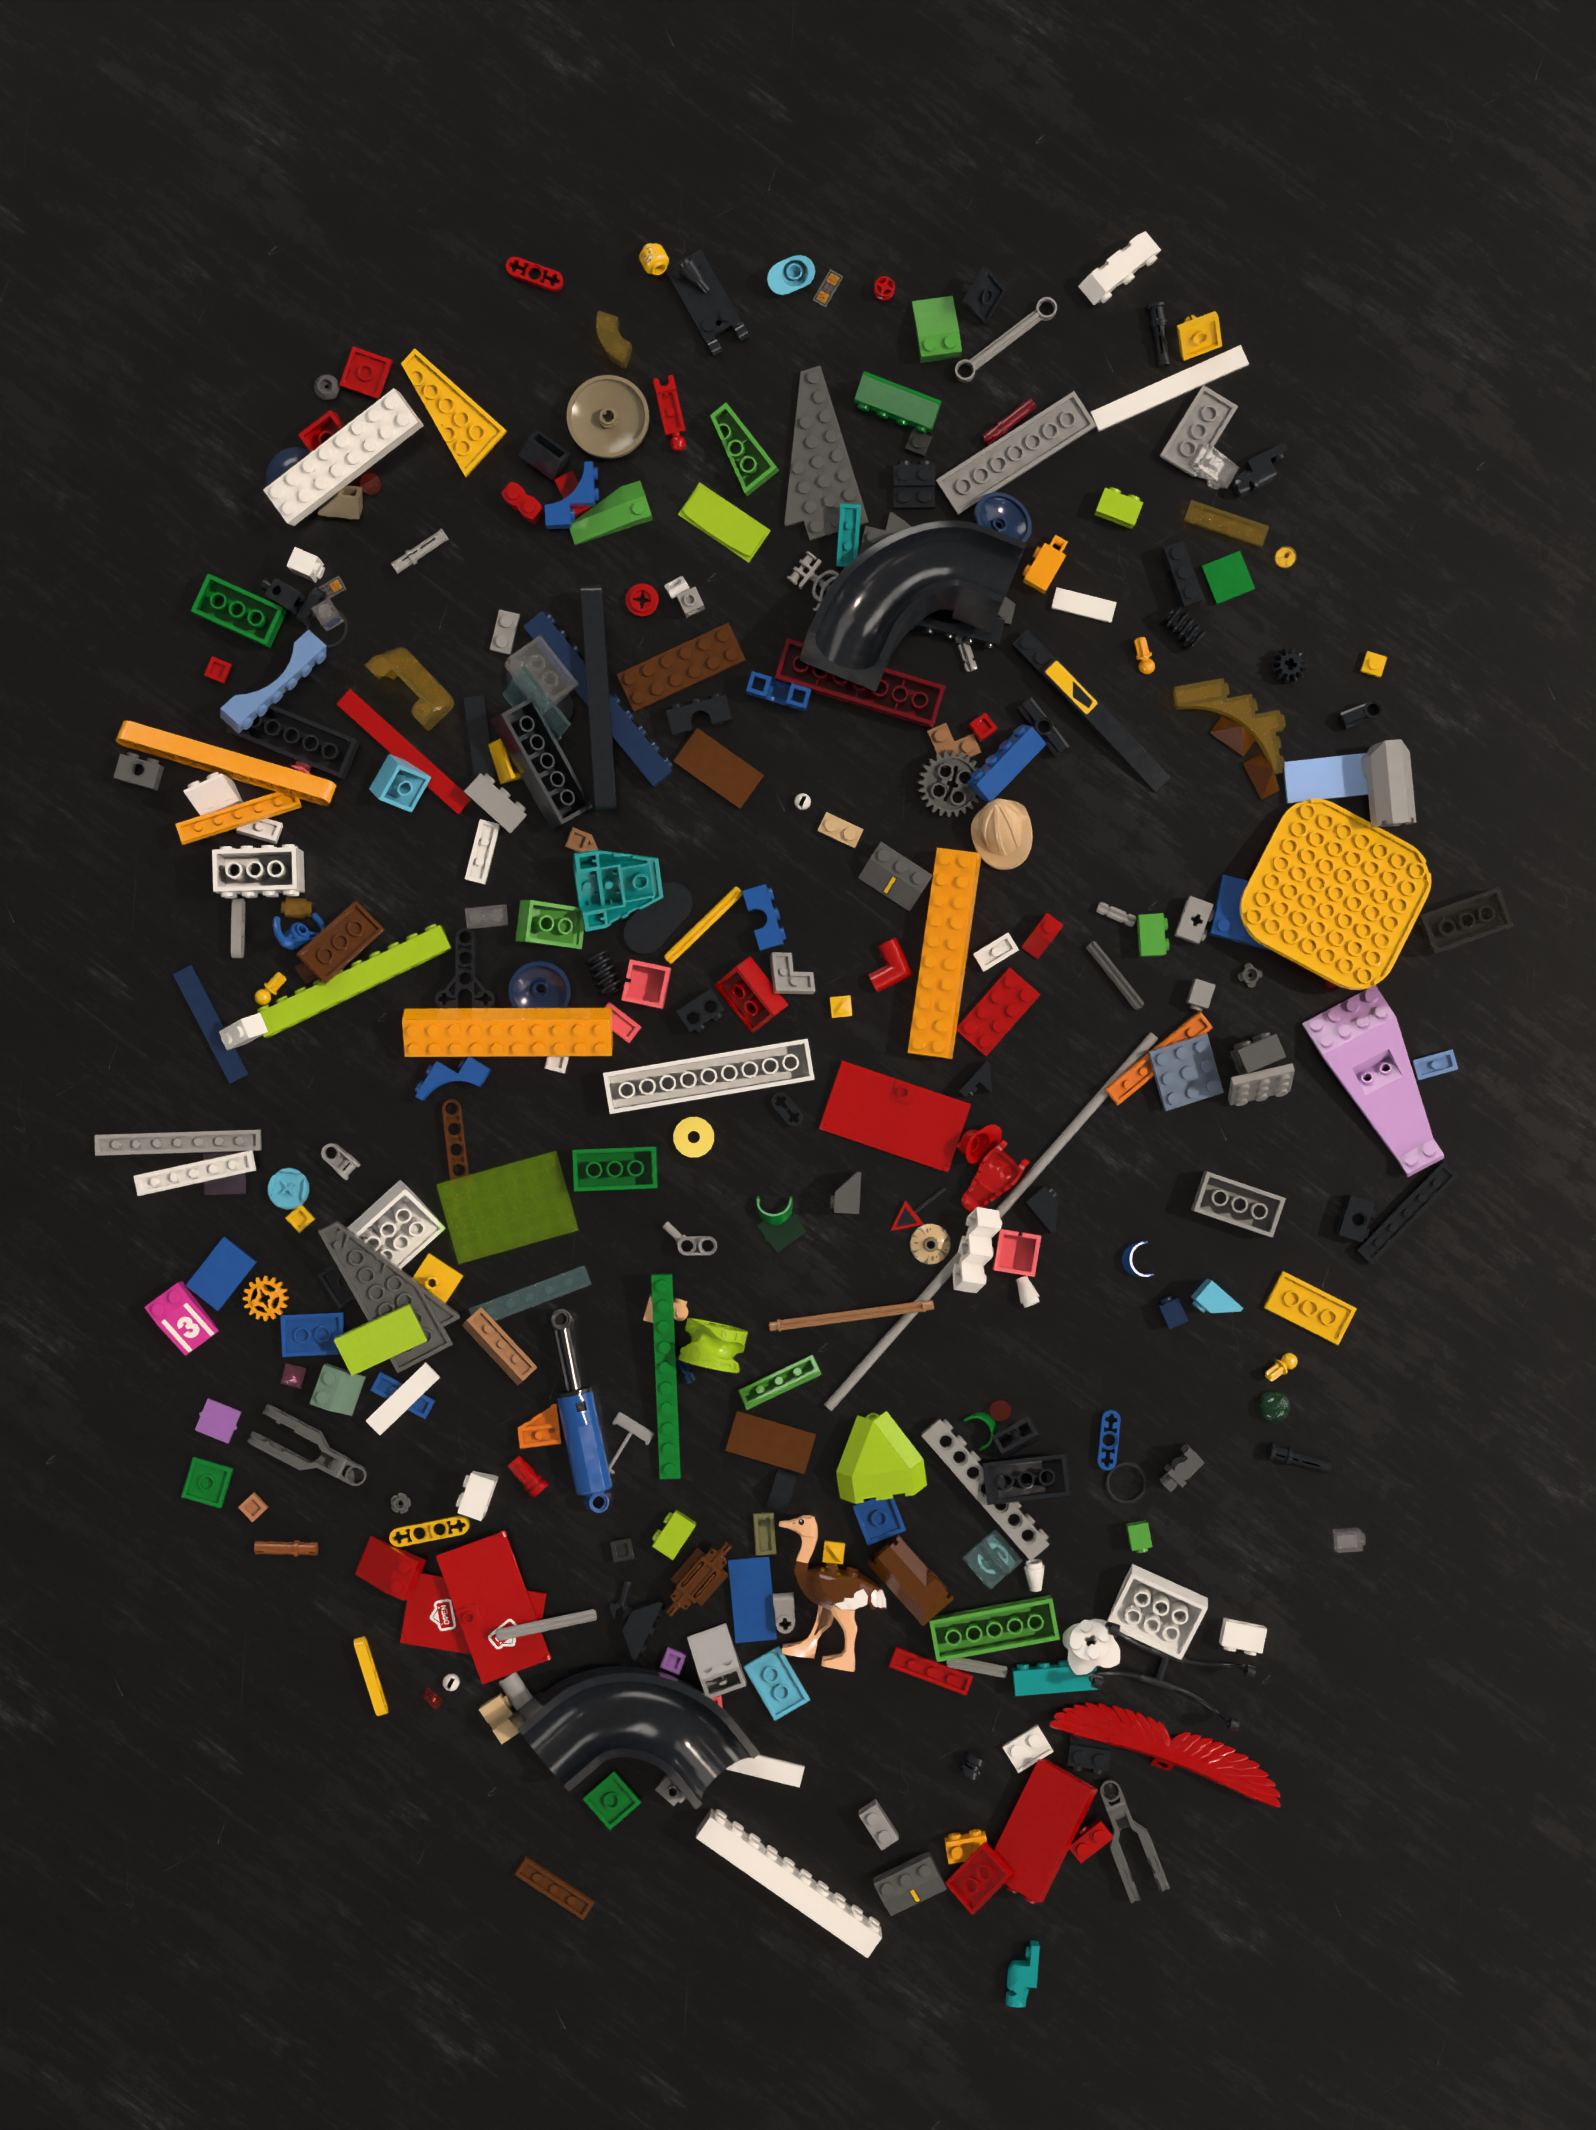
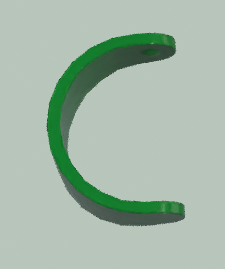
(775, 1219)
(991, 1423)

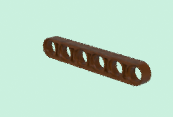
(453, 1139)

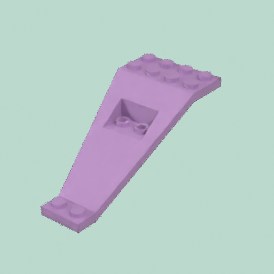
(1359, 1042)

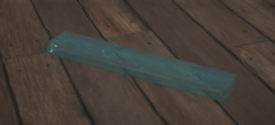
(535, 1294)

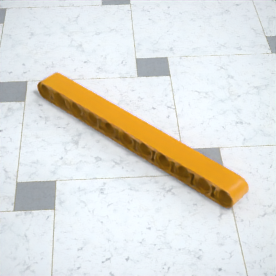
(226, 762)

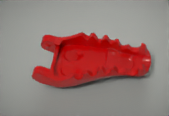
(994, 1176)

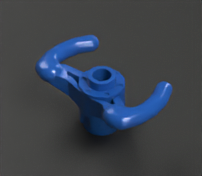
(297, 934)

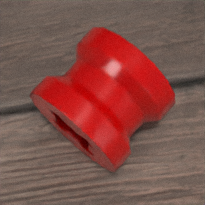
(885, 284)

